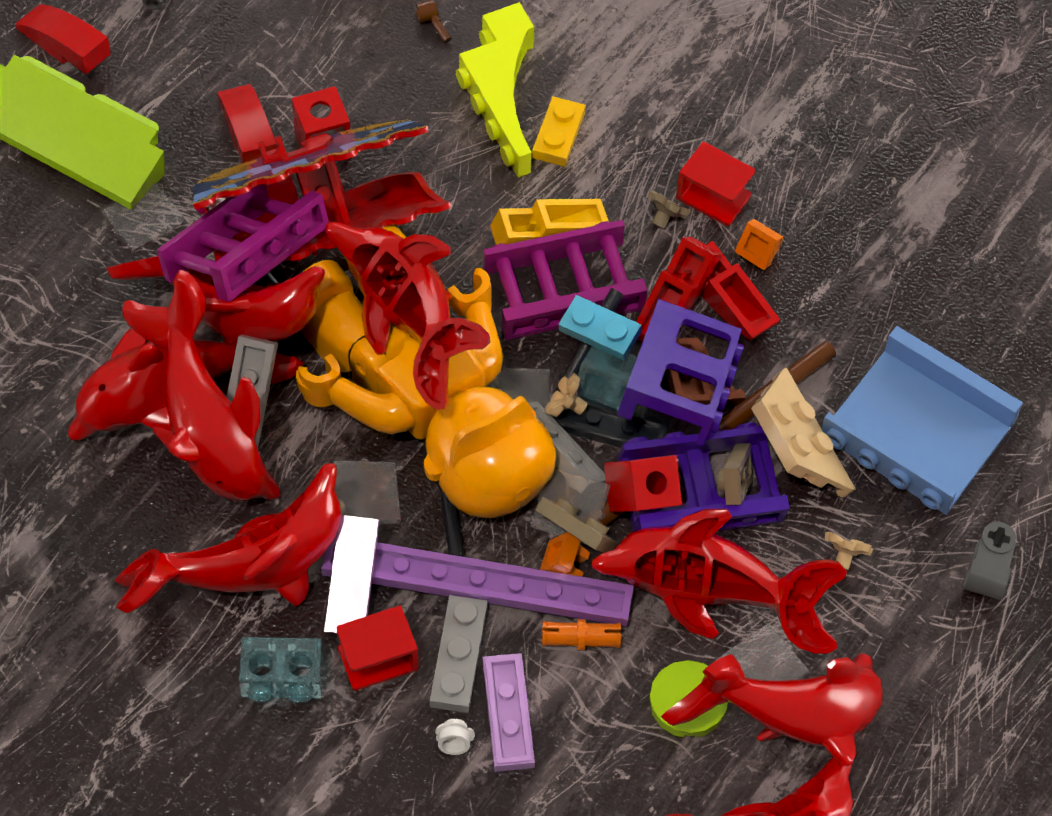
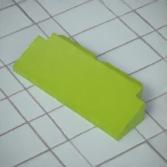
(78, 132)

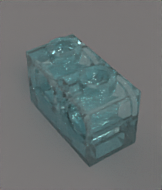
(282, 657)

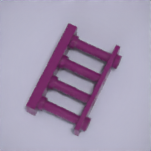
(254, 256)
(545, 315)

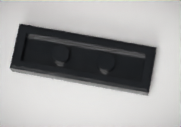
(604, 425)

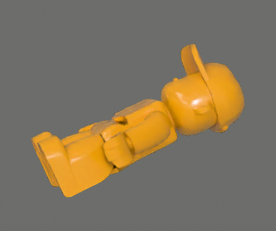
(480, 447)

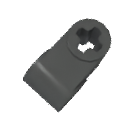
(990, 565)

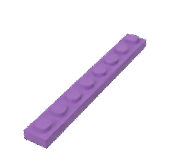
(497, 583)

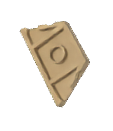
(798, 436)

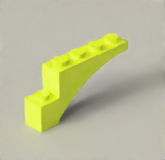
(491, 77)

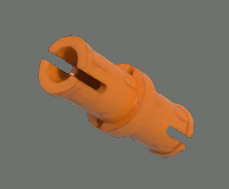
(581, 634)

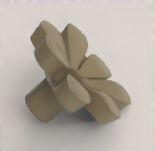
(666, 209)

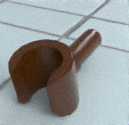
(429, 12)

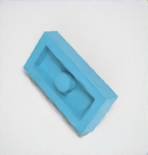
(600, 327)

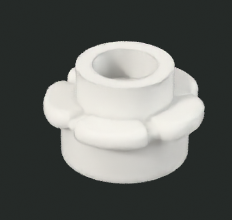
(454, 737)

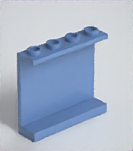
(922, 421)

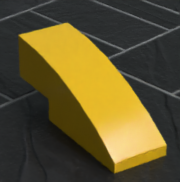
(546, 219)

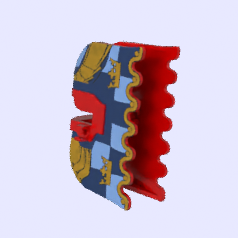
(376, 203)

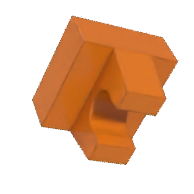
(758, 244)
(562, 553)

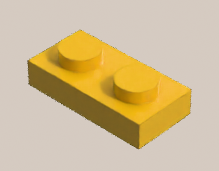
(558, 131)

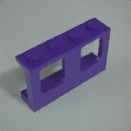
(662, 352)
(698, 479)

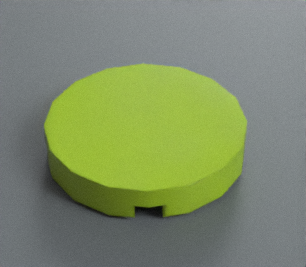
(672, 686)

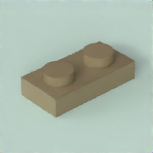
(736, 474)
(590, 531)

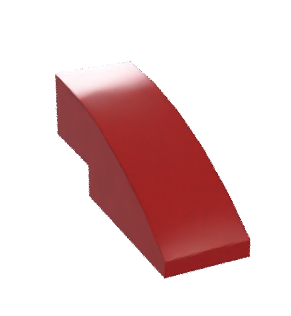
(65, 37)
(246, 121)
(682, 279)
(737, 299)

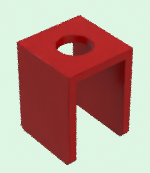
(306, 124)
(714, 183)
(629, 483)
(377, 648)

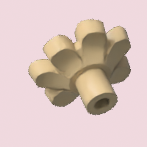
(566, 397)
(847, 549)

